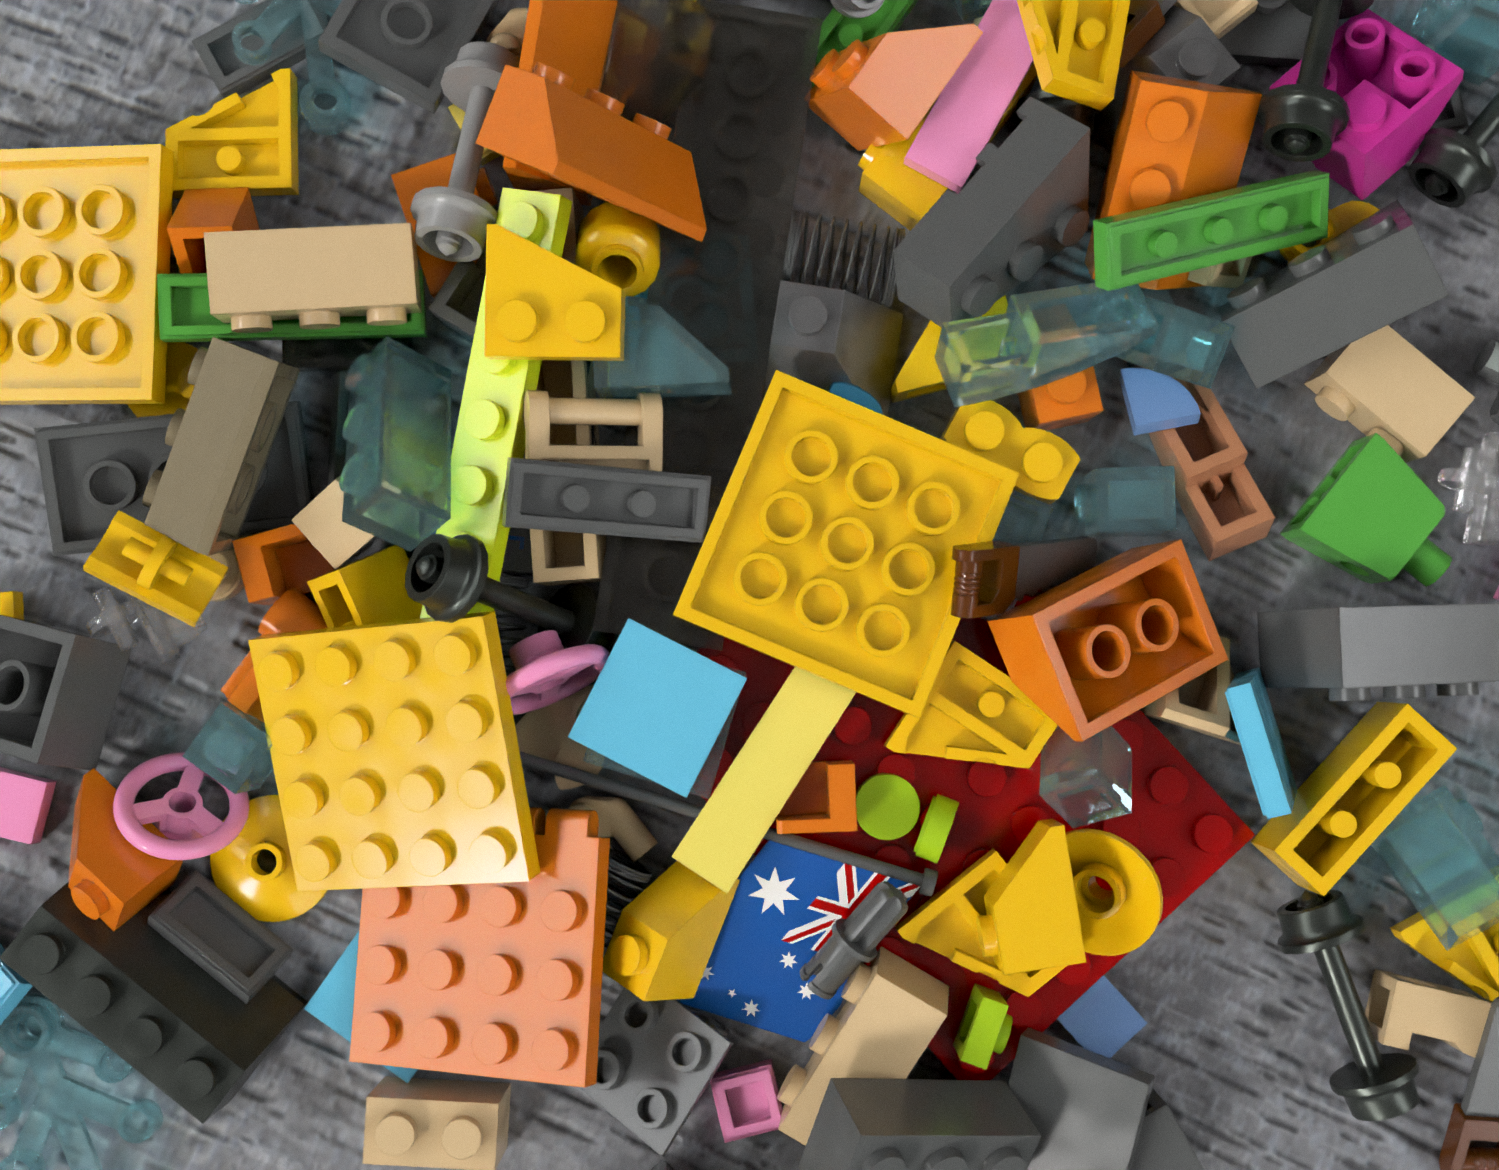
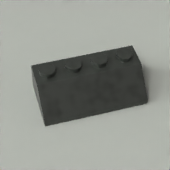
(151, 1001)

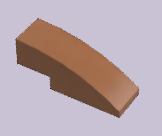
(1212, 479)

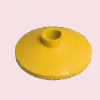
(237, 873)
(1119, 918)

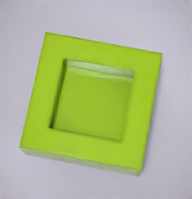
(983, 1027)

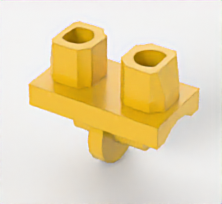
(155, 569)

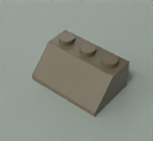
(218, 446)

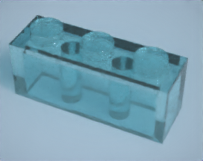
(397, 445)

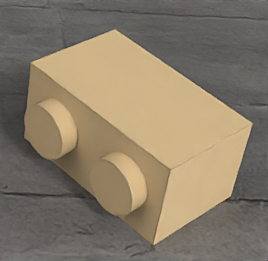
(1389, 391)
(437, 1123)

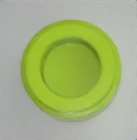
(887, 806)
(936, 828)

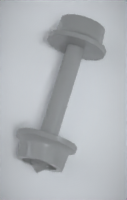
(453, 218)

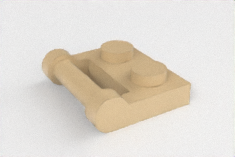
(643, 412)

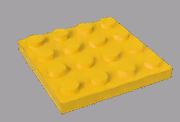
(81, 273)
(843, 543)
(396, 754)

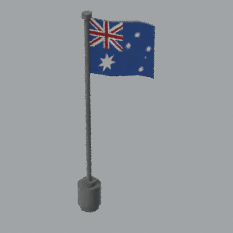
(775, 919)

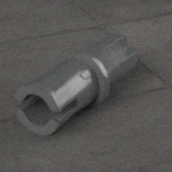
(854, 940)

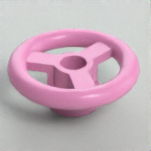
(550, 672)
(178, 815)

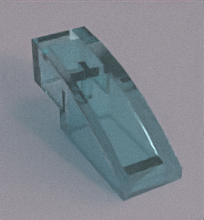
(1040, 340)

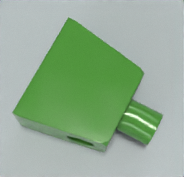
(1372, 517)

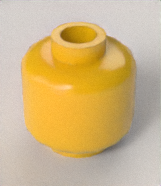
(619, 248)

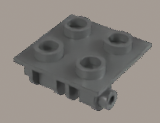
(655, 1065)

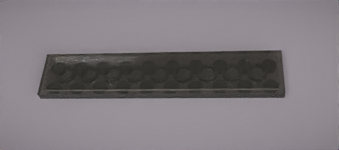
(746, 153)

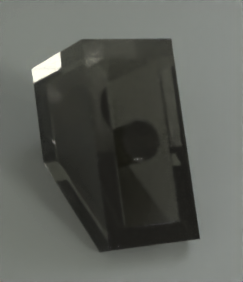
(656, 55)

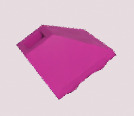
(1392, 97)

